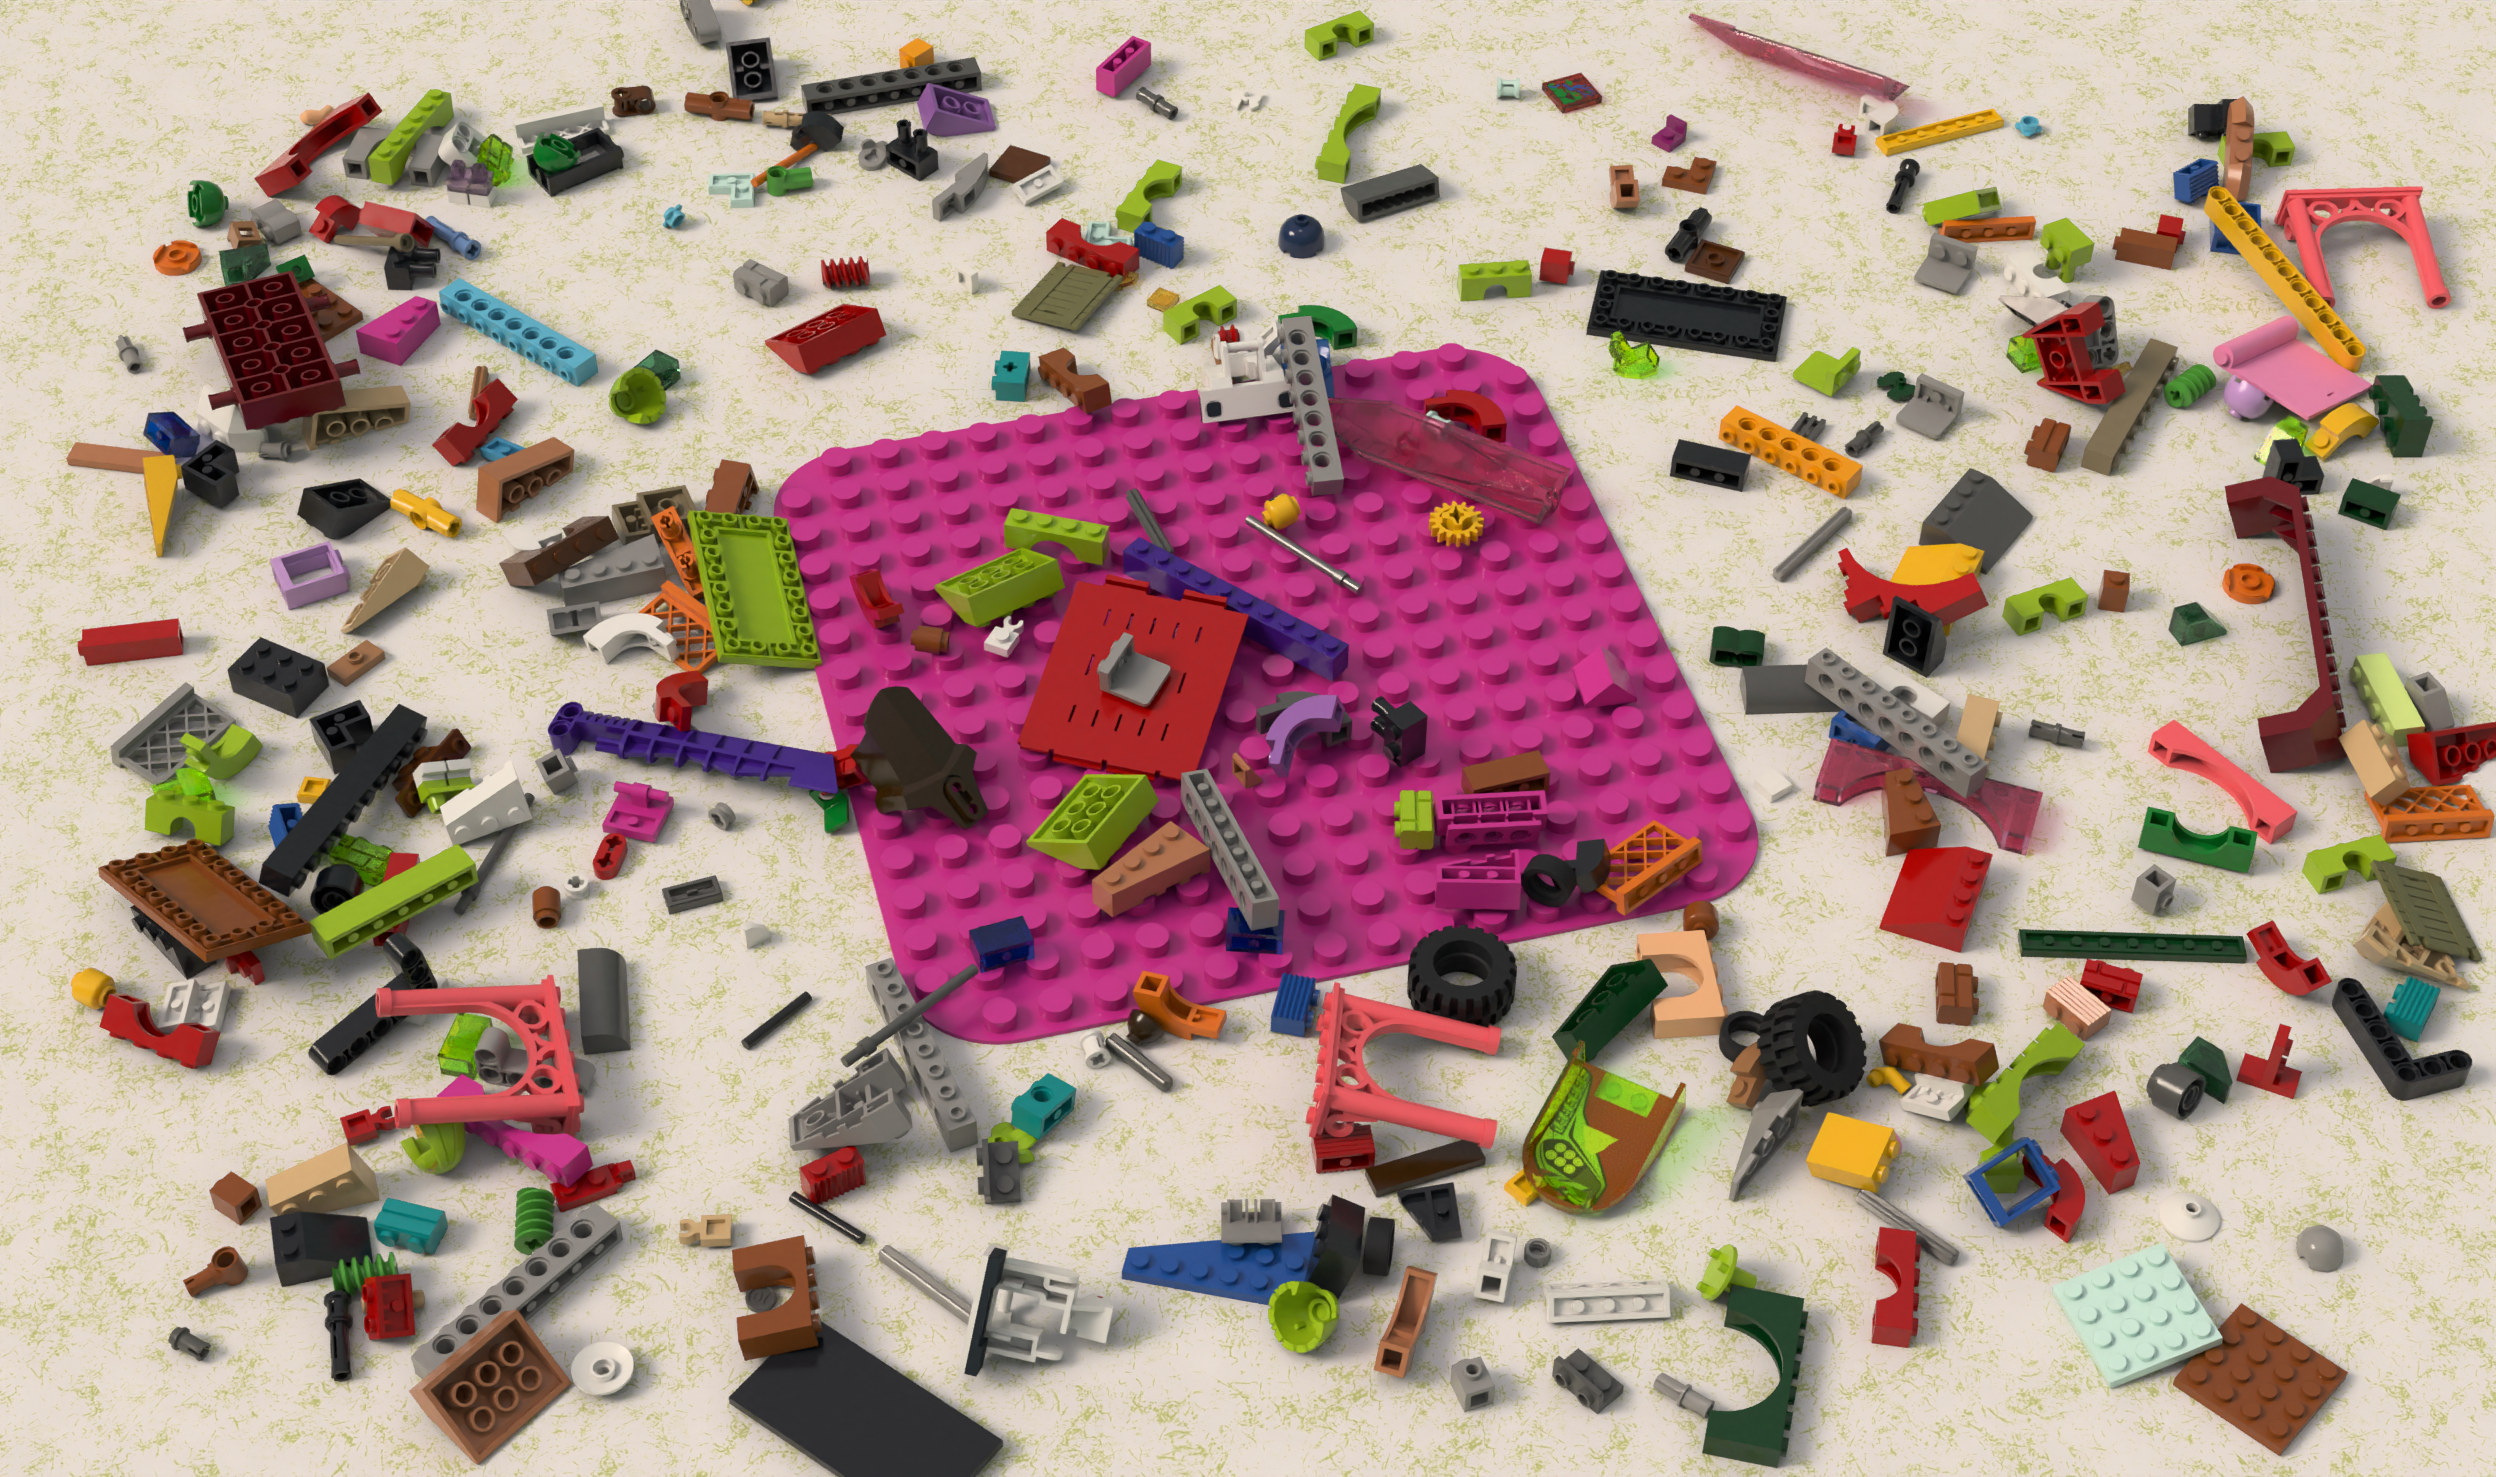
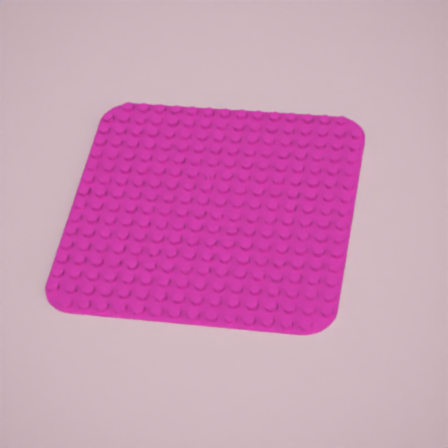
(1461, 632)

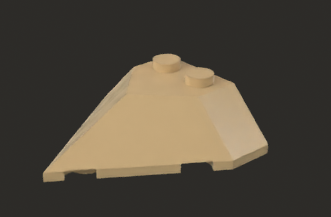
(2387, 946)

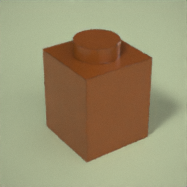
(2114, 591)
(235, 1198)

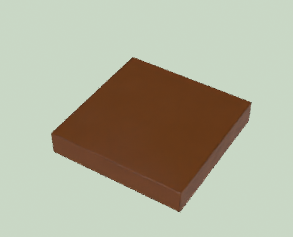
(1017, 164)
(1714, 261)

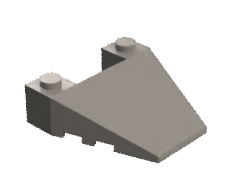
(857, 1111)

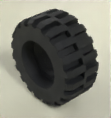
(1462, 951)
(1834, 1038)

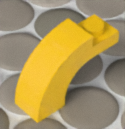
(2339, 426)

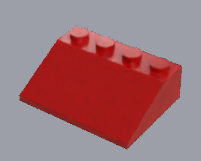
(828, 337)
(1937, 895)

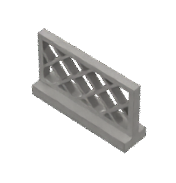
(154, 727)

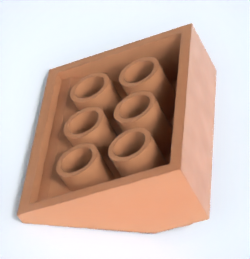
(491, 1386)

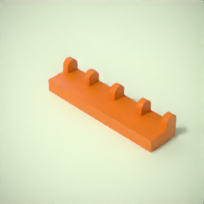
(1989, 229)

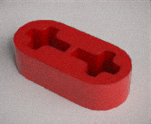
(605, 855)

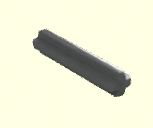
(1139, 1062)

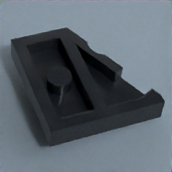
(1433, 1210)

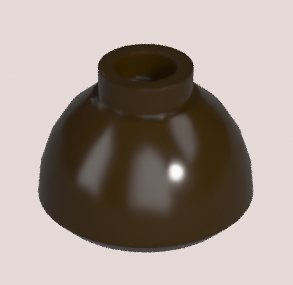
(1143, 1028)

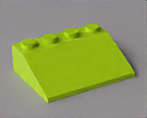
(1002, 586)
(1095, 819)

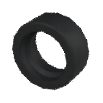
(1555, 869)
(1734, 1022)
(1379, 1246)

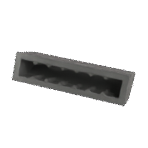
(1390, 192)
(1780, 691)
(603, 1001)

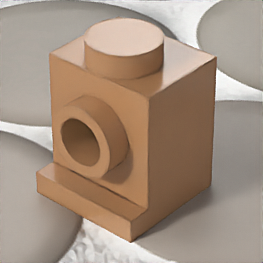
(250, 239)

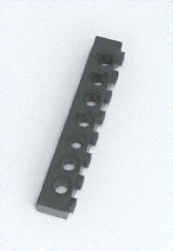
(889, 86)

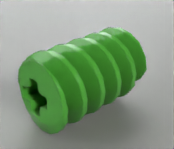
(2189, 386)
(533, 1219)
(354, 1276)

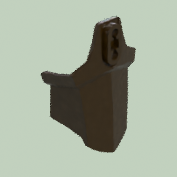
(916, 760)

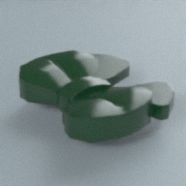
(1896, 380)

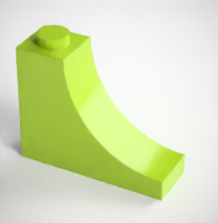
(1961, 206)

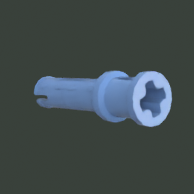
(458, 240)

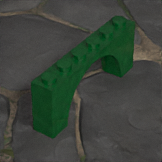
(1758, 1431)

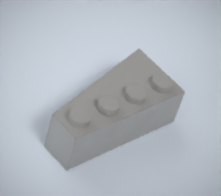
(615, 574)

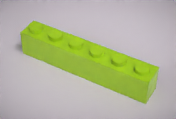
(393, 901)

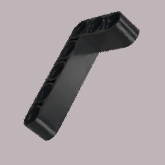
(362, 1026)
(2396, 1069)

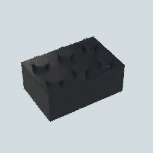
(278, 677)

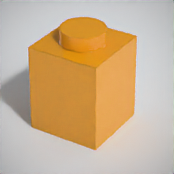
(916, 54)

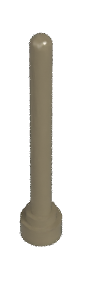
(401, 242)

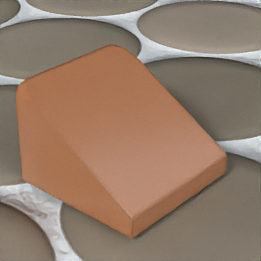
(1244, 772)

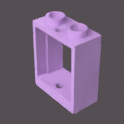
(305, 561)

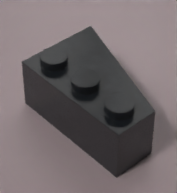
(178, 954)
(1336, 1245)

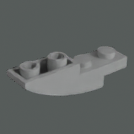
(965, 191)

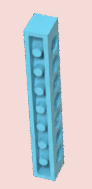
(518, 332)

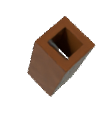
(2145, 248)

